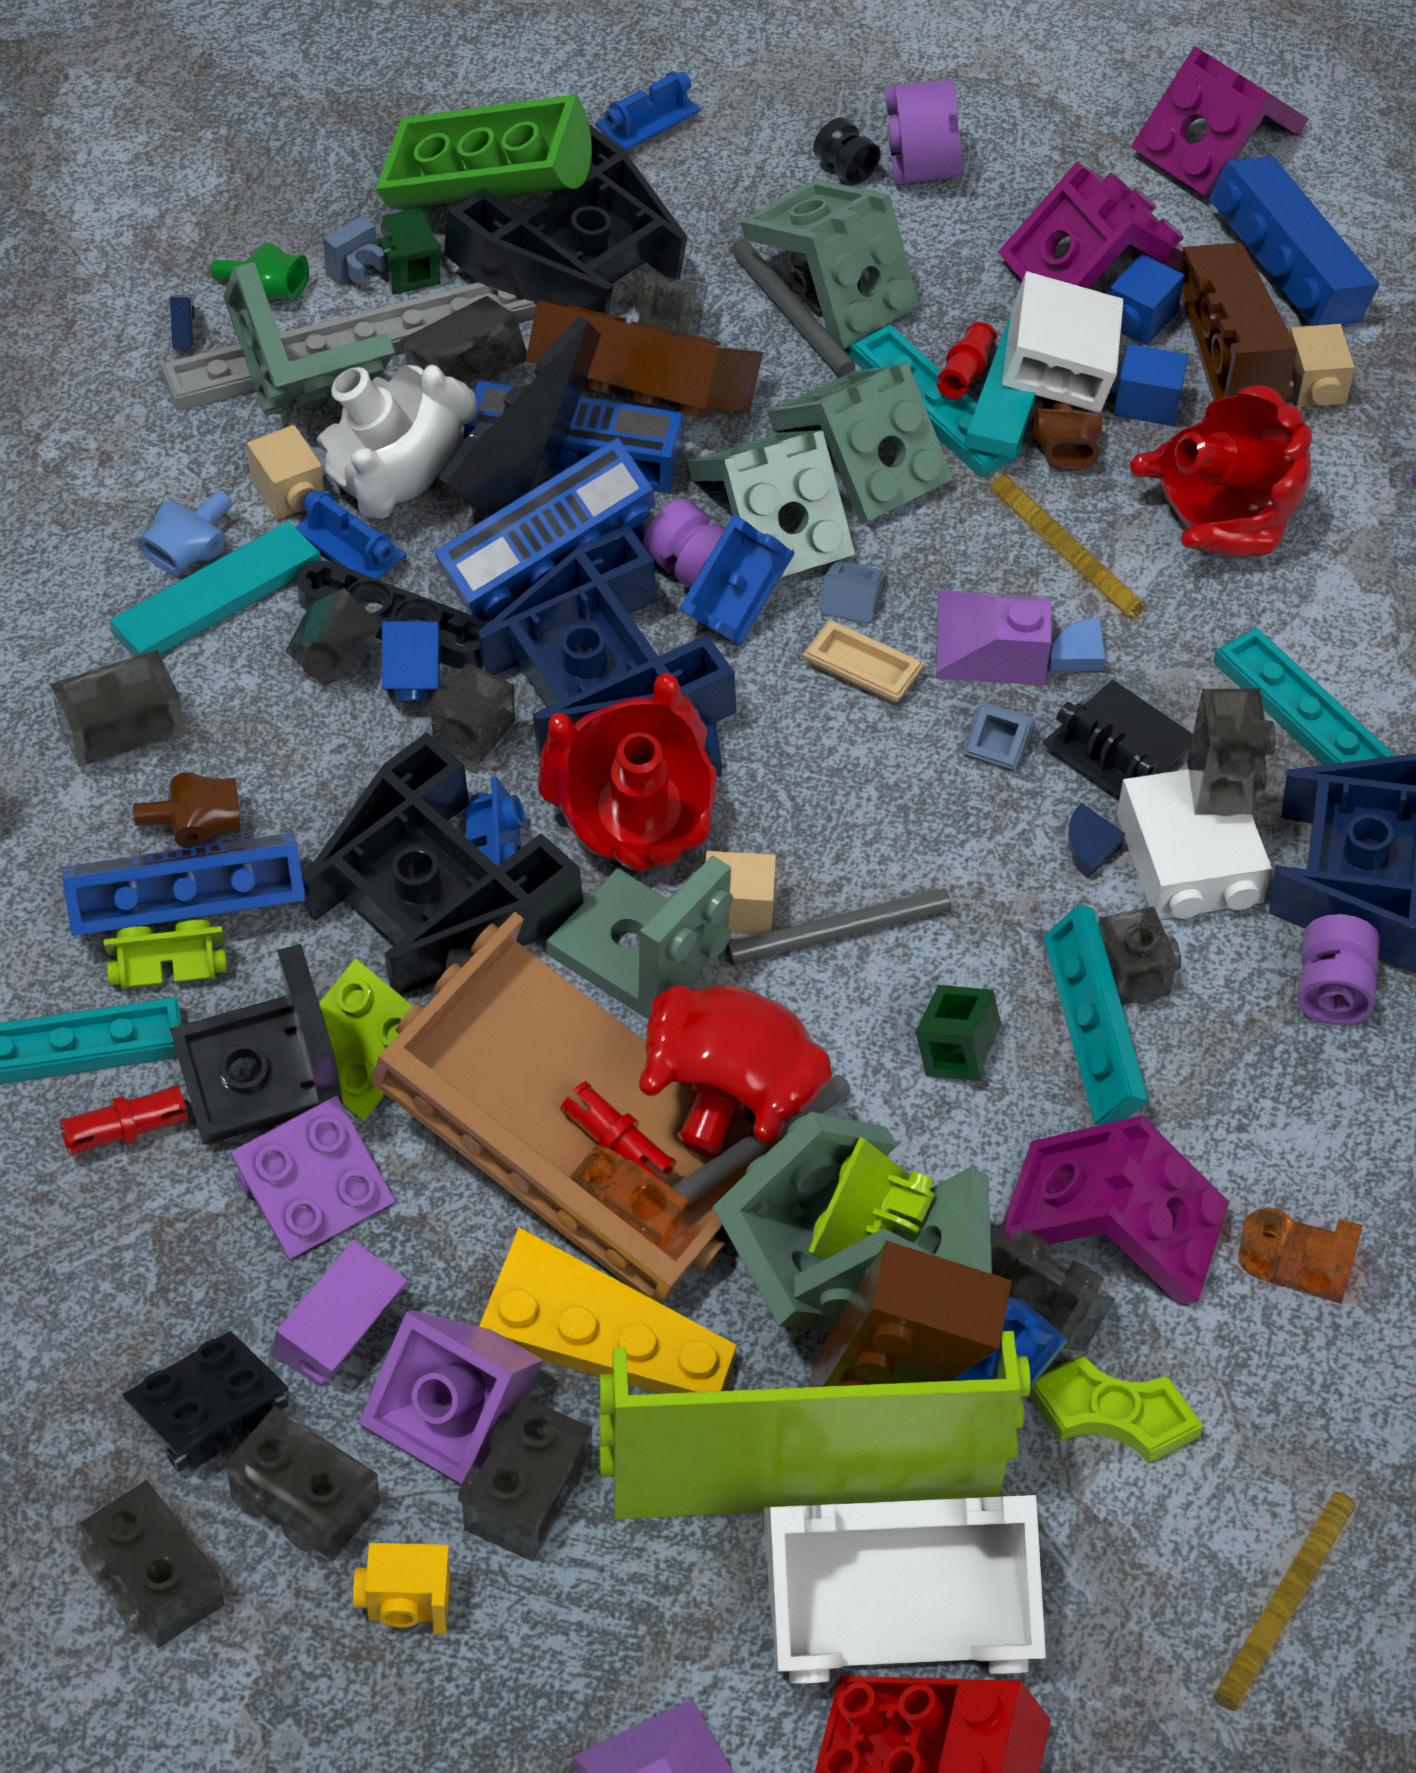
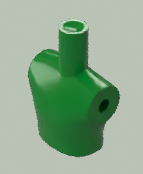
(281, 274)

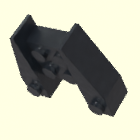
(571, 241)
(426, 879)

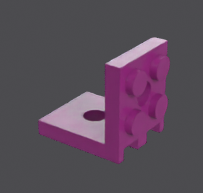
(1232, 113)
(1101, 222)
(1130, 1187)

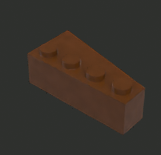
(1235, 322)
(655, 362)
(913, 1322)

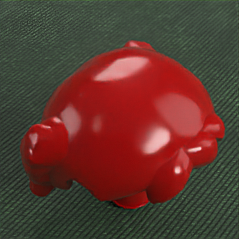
(1235, 472)
(633, 777)
(737, 1055)

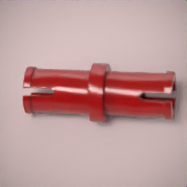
(966, 360)
(123, 1120)
(615, 1130)

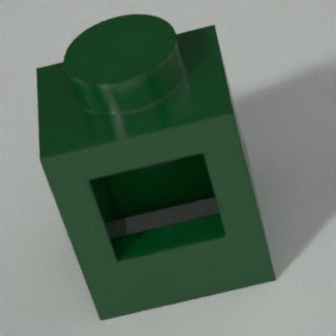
(409, 251)
(958, 1032)

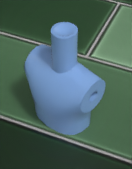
(183, 536)

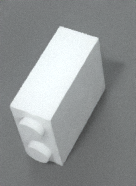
(1063, 342)
(1190, 859)

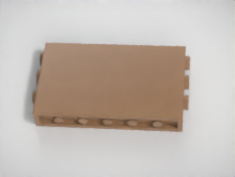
(490, 1078)

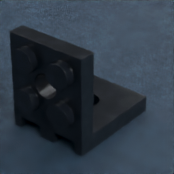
(282, 1035)

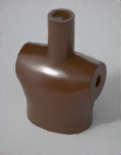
(1067, 435)
(195, 809)

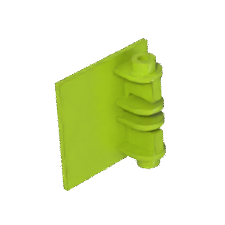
(361, 1024)
(868, 1199)

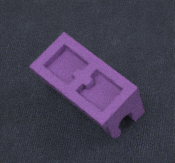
(336, 1313)

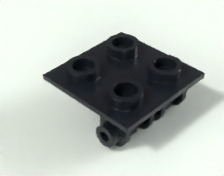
(1117, 737)
(205, 1396)

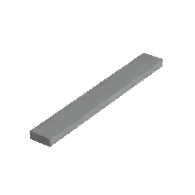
(225, 374)

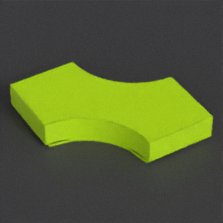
(1141, 1414)

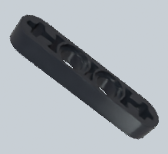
(398, 607)

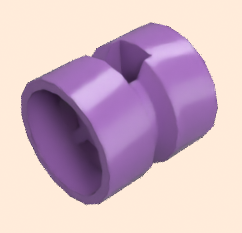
(682, 540)
(1338, 969)

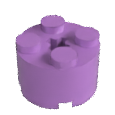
(924, 131)

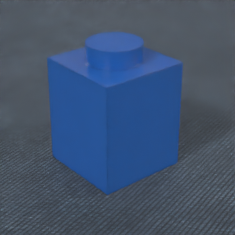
(1149, 297)
(1149, 384)
(411, 659)

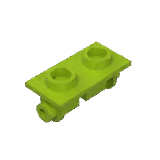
(143, 952)

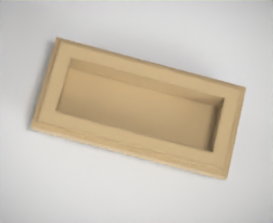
(862, 661)

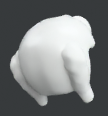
(394, 434)

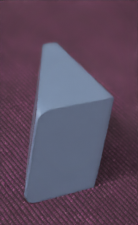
(851, 591)
(999, 736)

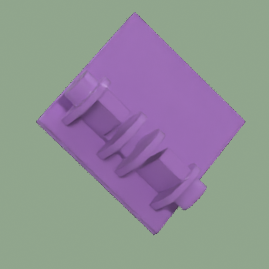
(311, 1177)

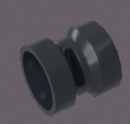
(850, 154)

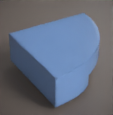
(1079, 648)

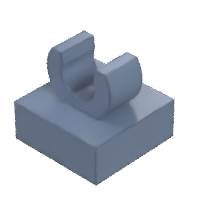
(352, 251)

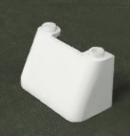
(905, 1584)

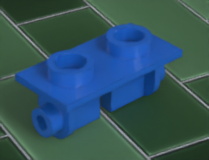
(644, 115)
(347, 538)
(495, 821)

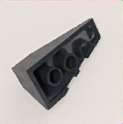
(527, 439)

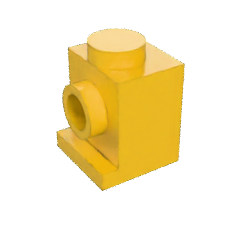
(405, 1585)

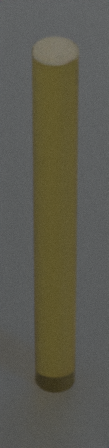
(1068, 546)
(1284, 1601)

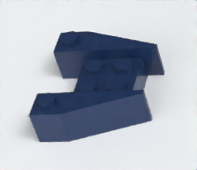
(585, 648)
(1358, 850)

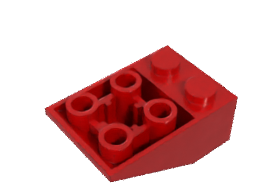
(933, 1727)

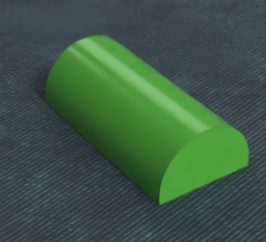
(493, 147)

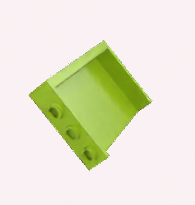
(809, 1442)

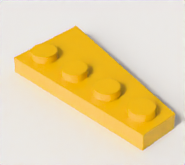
(579, 1314)

